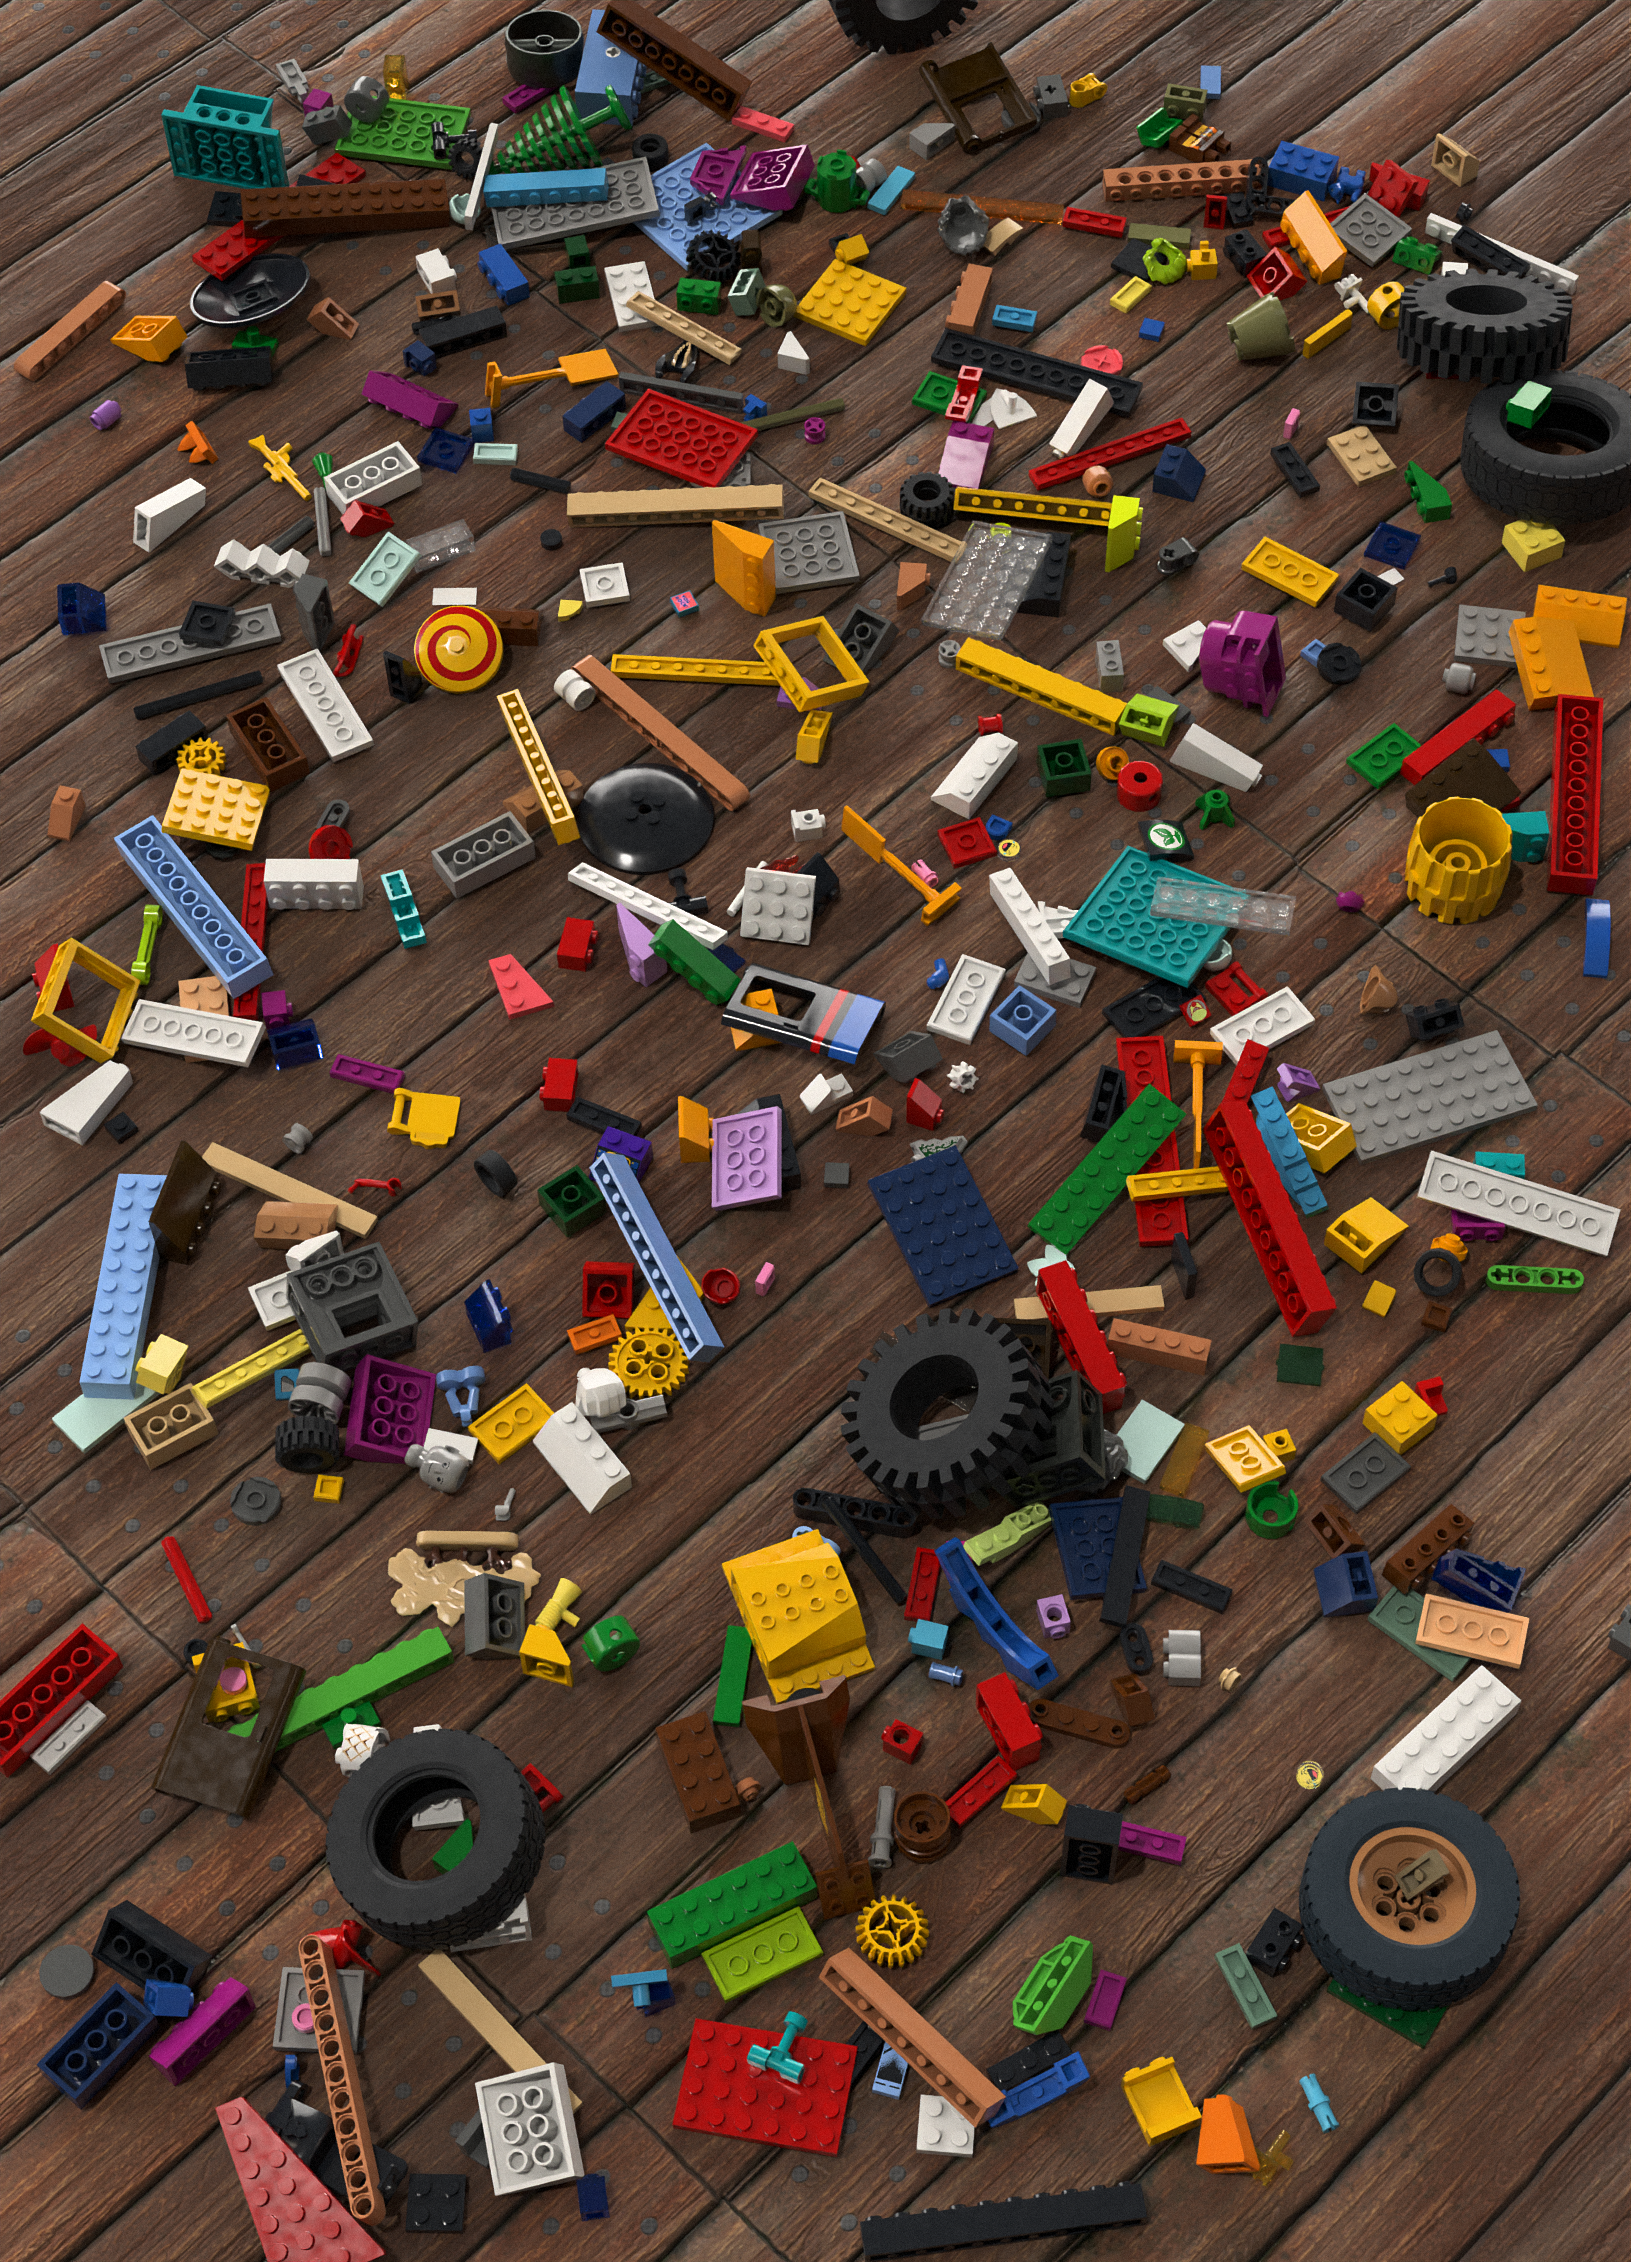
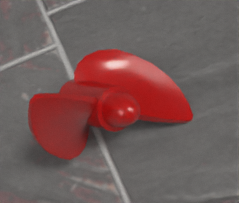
(67, 1054)
(343, 1944)

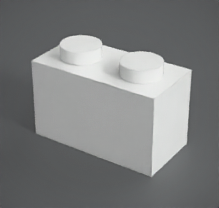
(436, 271)

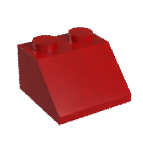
(1277, 274)
(42, 968)
(608, 1289)

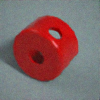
(1136, 795)

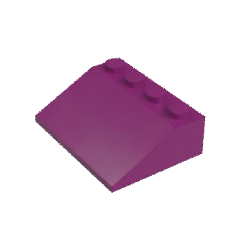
(774, 177)
(388, 1410)

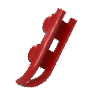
(344, 656)

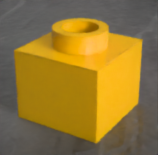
(1283, 1452)

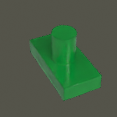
(252, 338)
(362, 1714)

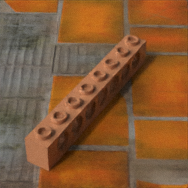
(1177, 180)

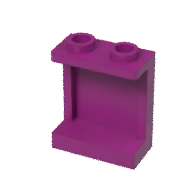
(1475, 1228)

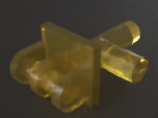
(1272, 2159)

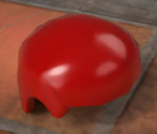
(720, 1286)

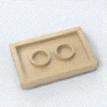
(1361, 455)

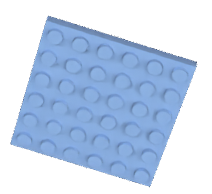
(674, 190)

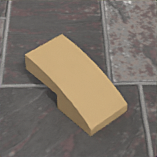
(1002, 233)

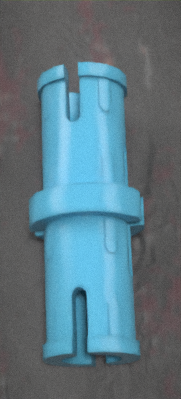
(1319, 2103)

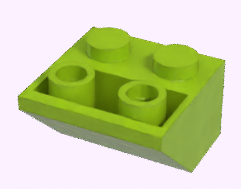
(1148, 719)

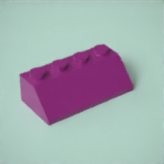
(408, 399)
(202, 2030)

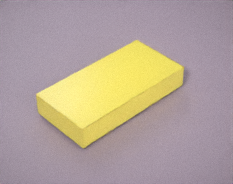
(1130, 294)

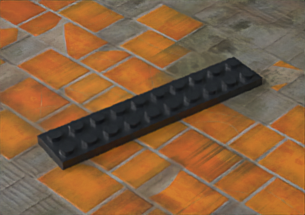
(1032, 370)

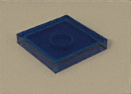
(445, 450)
(1392, 545)

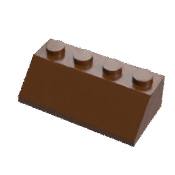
(516, 626)

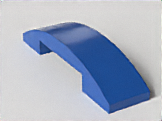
(1597, 938)
(1042, 2090)

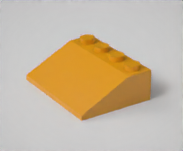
(744, 566)
(1548, 660)

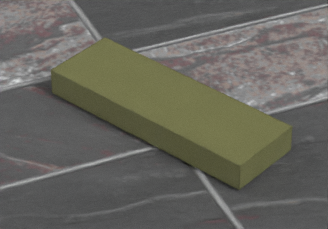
(1147, 233)

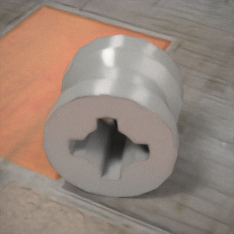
(947, 649)
(297, 1138)

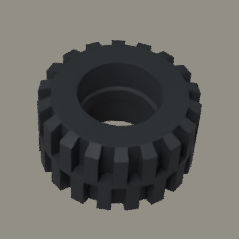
(927, 487)
(307, 1444)

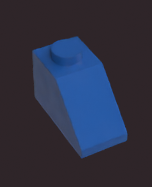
(481, 425)
(167, 1998)

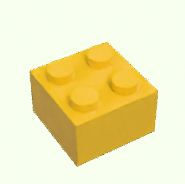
(1400, 1418)

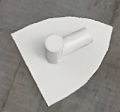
(1009, 409)

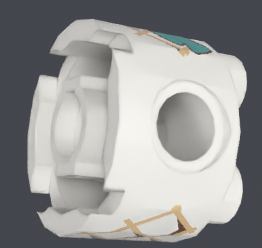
(358, 1745)

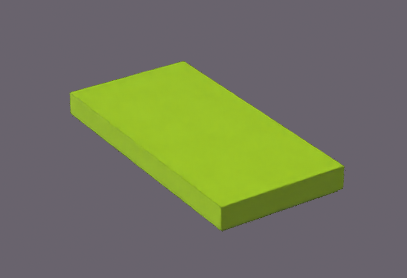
(762, 1954)

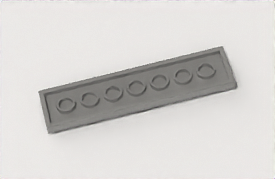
(166, 650)

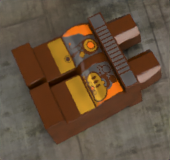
(1198, 141)

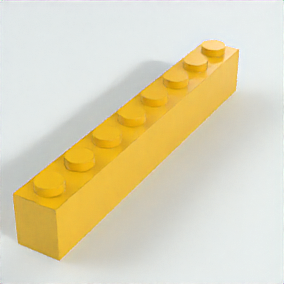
(1032, 506)
(1040, 686)

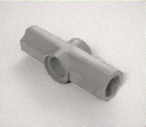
(643, 1411)

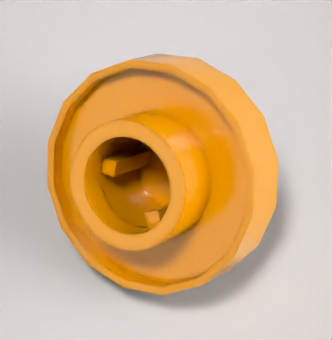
(1111, 761)
(1452, 1243)

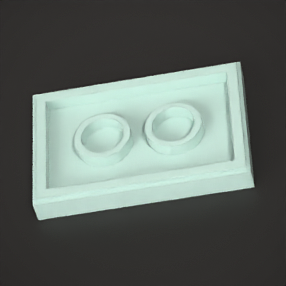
(385, 569)
(1147, 1439)

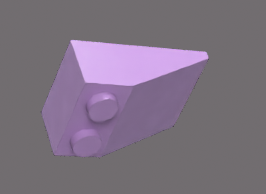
(635, 937)

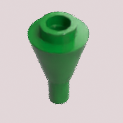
(323, 465)

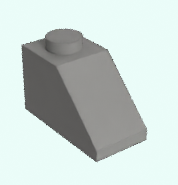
(931, 138)

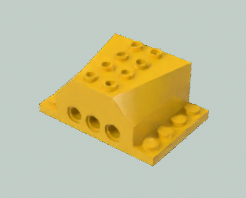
(799, 1614)

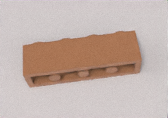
(970, 299)
(1159, 1346)

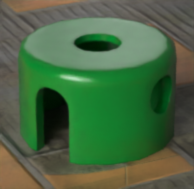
(1267, 1498)
(602, 1647)

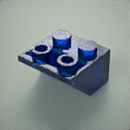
(80, 609)
(295, 1044)
(489, 1317)

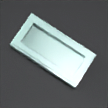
(495, 454)

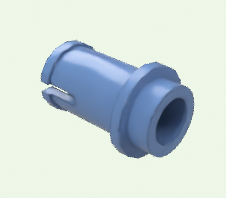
(946, 1673)

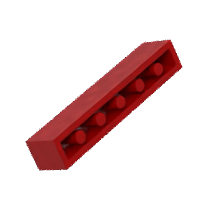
(1477, 723)

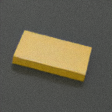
(511, 1423)
(1245, 1458)

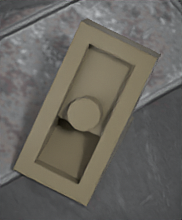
(1422, 1874)

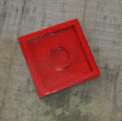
(967, 843)

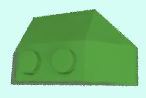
(1054, 1987)

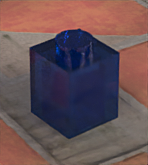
(660, 1998)
(593, 2197)

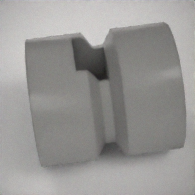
(870, 175)

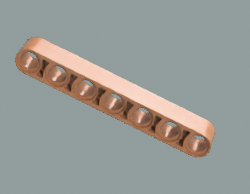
(69, 330)

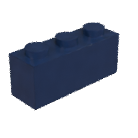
(594, 411)

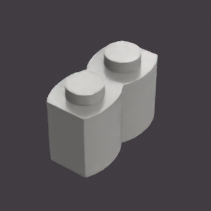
(1183, 1658)

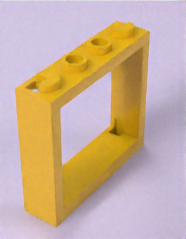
(790, 678)
(127, 984)

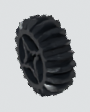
(719, 251)

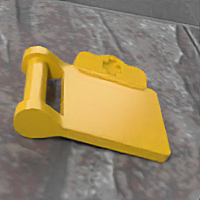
(430, 1118)

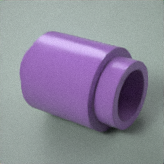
(105, 414)

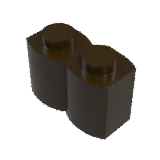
(751, 250)

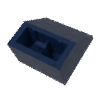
(1346, 1585)

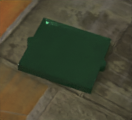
(1300, 1365)

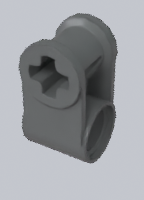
(1176, 556)

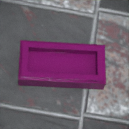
(1105, 2000)

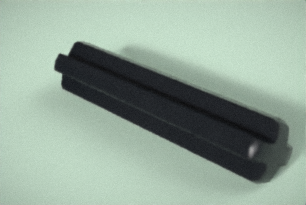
(540, 480)

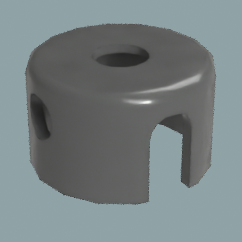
(359, 97)

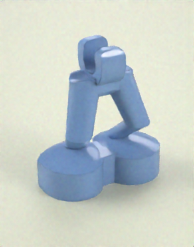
(452, 1381)

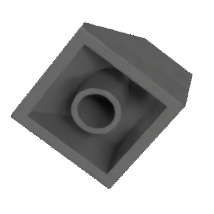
(909, 1056)

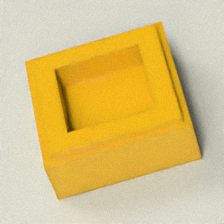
(328, 1489)

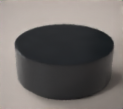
(551, 539)

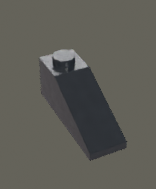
(402, 677)

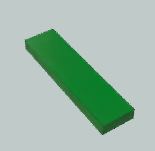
(733, 1677)

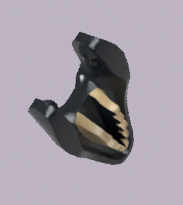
(680, 360)

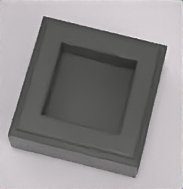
(836, 1175)

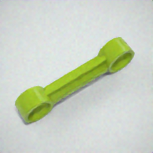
(152, 921)

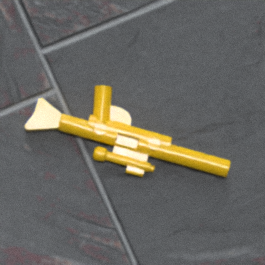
(280, 462)

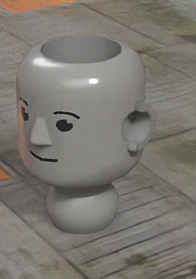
(439, 1467)

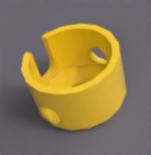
(1382, 303)

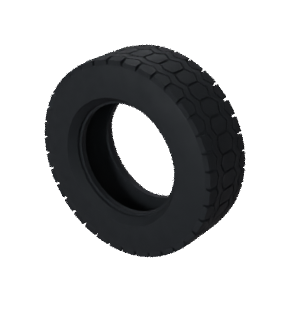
(1548, 484)

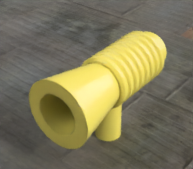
(557, 1607)

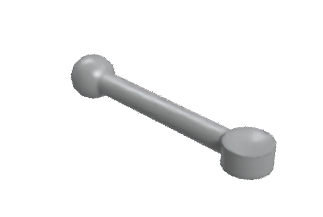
(236, 1631)

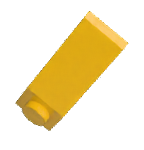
(813, 736)

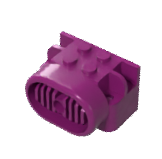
(1244, 659)

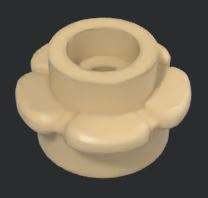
(1230, 1679)

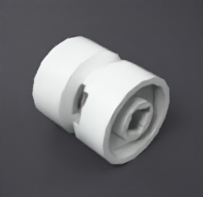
(574, 690)

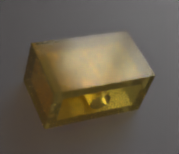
(396, 76)

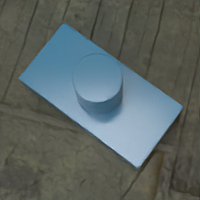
(640, 1984)

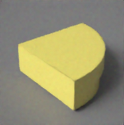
(568, 609)

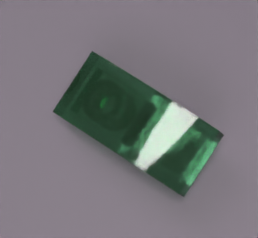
(1175, 1510)

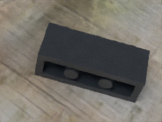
(163, 746)

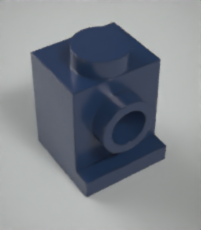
(419, 358)

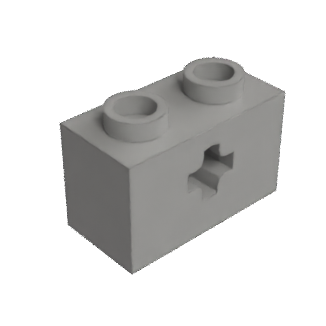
(1109, 666)

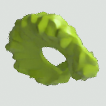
(1163, 273)

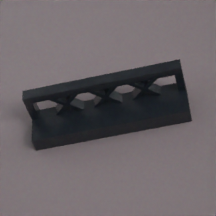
(1486, 254)

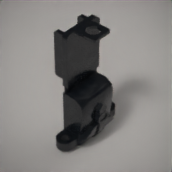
(315, 2142)

